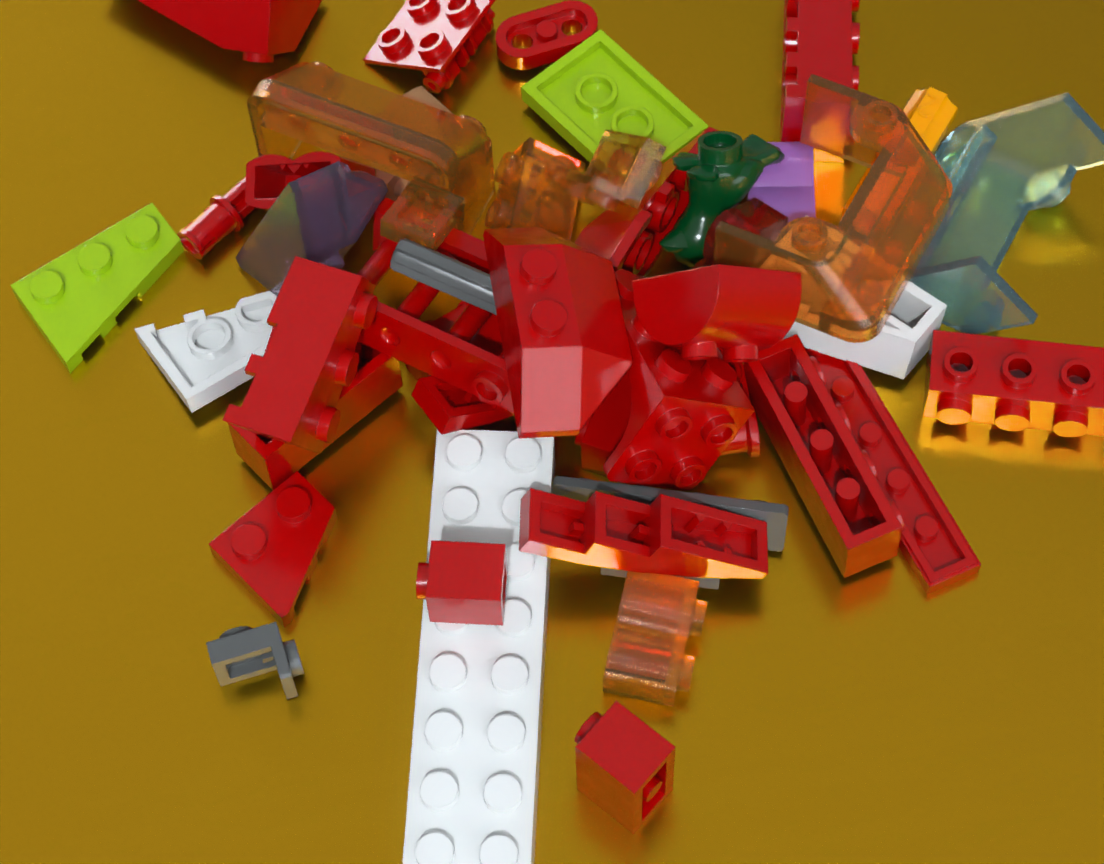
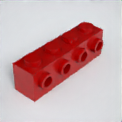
(1015, 383)
(823, 457)

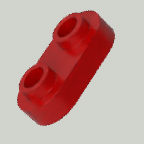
(544, 34)

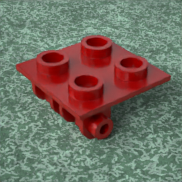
(434, 38)

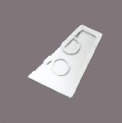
(210, 352)

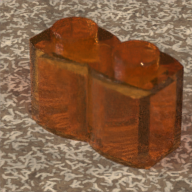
(652, 638)

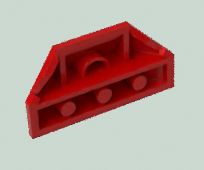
(556, 328)

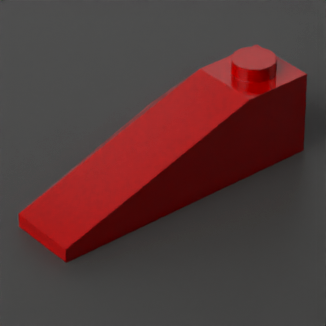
(633, 235)

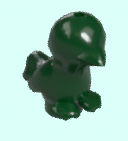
(716, 182)

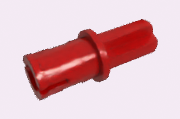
(216, 221)

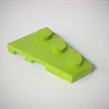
(92, 283)

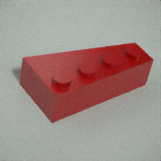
(816, 42)

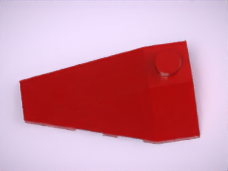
(247, 26)

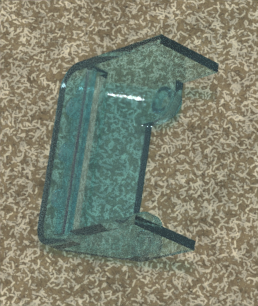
(997, 175)

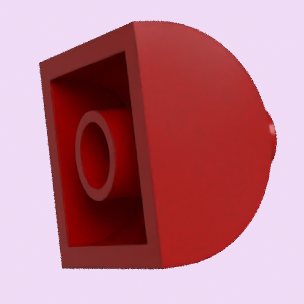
(719, 308)

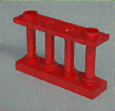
(424, 346)

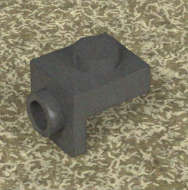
(255, 651)

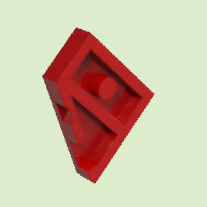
(278, 544)

